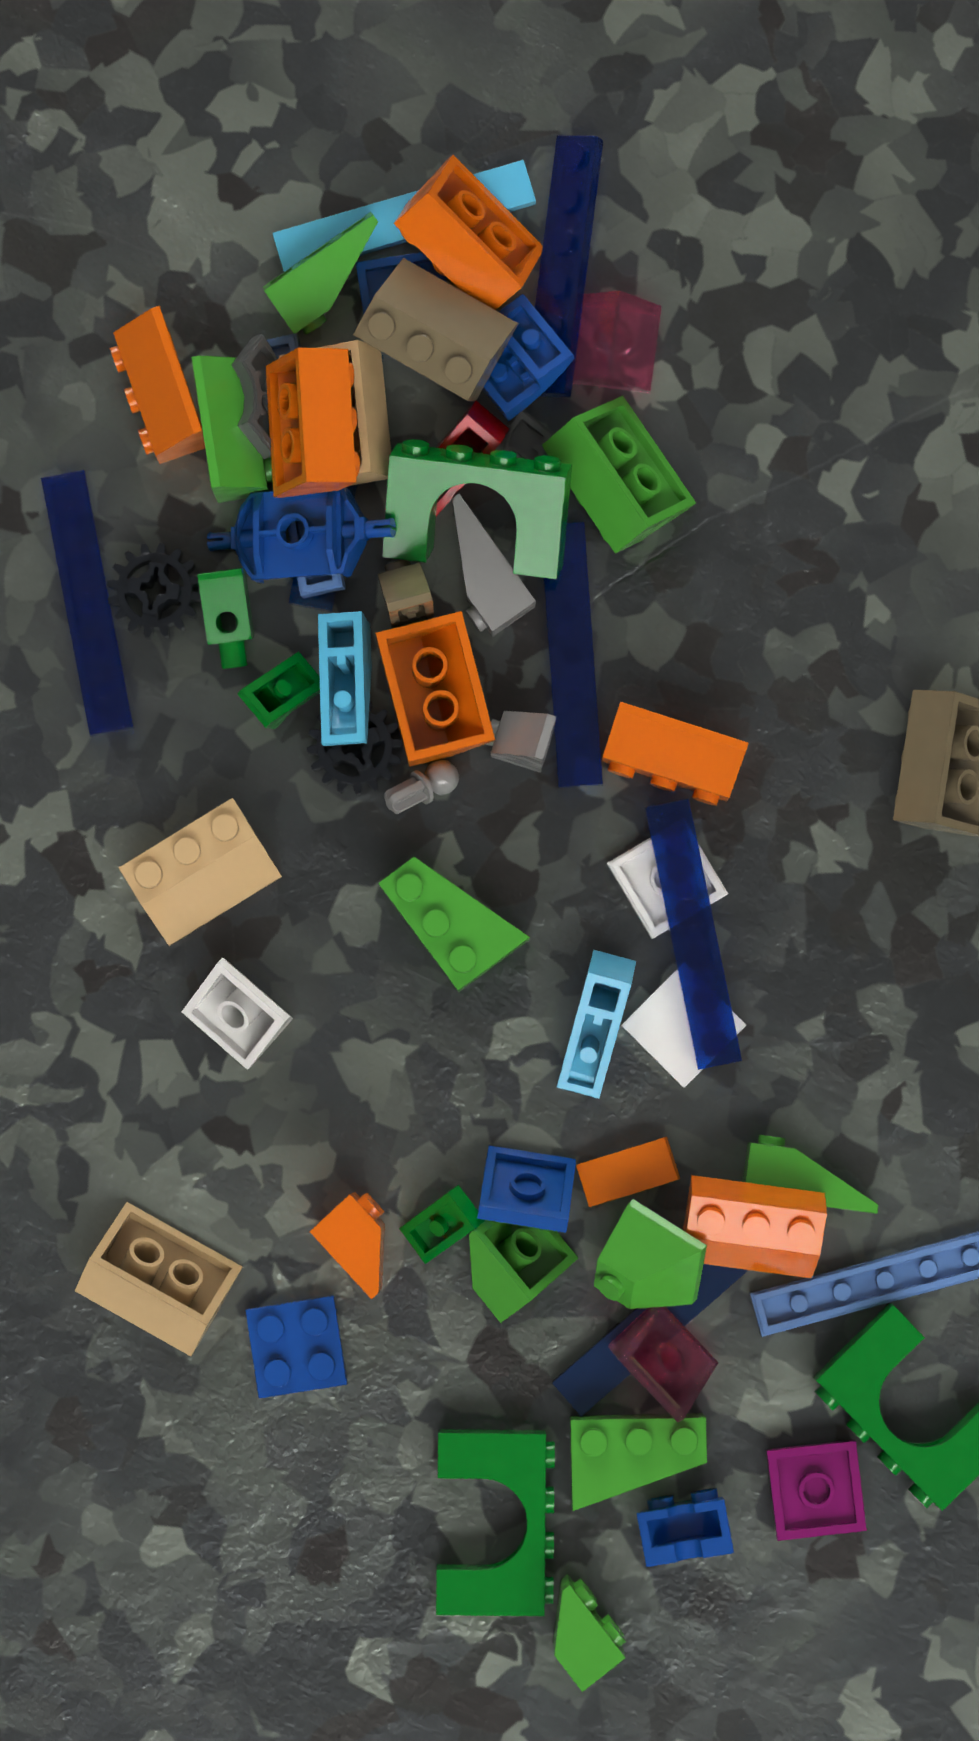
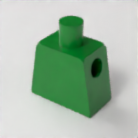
(221, 593)

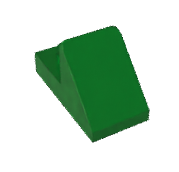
(281, 690)
(441, 1224)

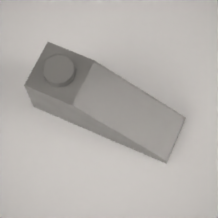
(490, 586)
(522, 738)

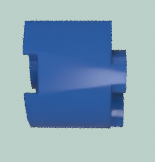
(684, 1528)

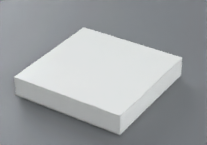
(640, 883)
(664, 1032)

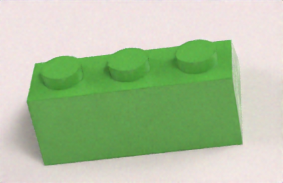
(231, 458)
(619, 473)

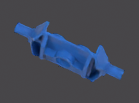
(331, 540)

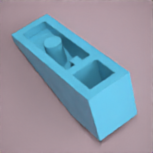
(344, 677)
(596, 1024)

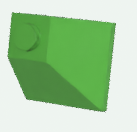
(649, 1262)
(515, 1264)

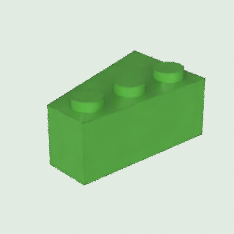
(450, 923)
(630, 1451)

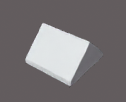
(236, 1013)

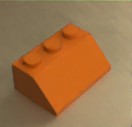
(469, 235)
(157, 387)
(311, 422)
(435, 688)
(673, 754)
(756, 1225)
(356, 1240)

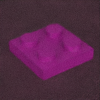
(816, 1490)

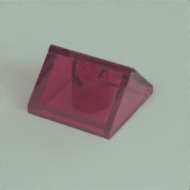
(617, 341)
(665, 1359)

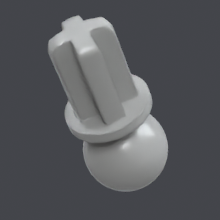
(439, 778)

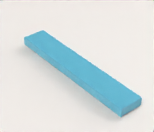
(507, 183)

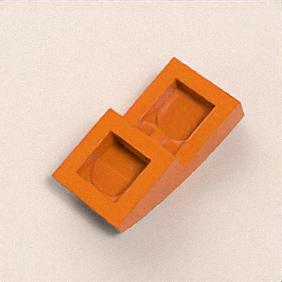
(628, 1171)

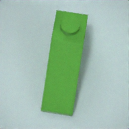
(314, 282)
(786, 1167)

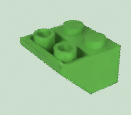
(581, 1638)

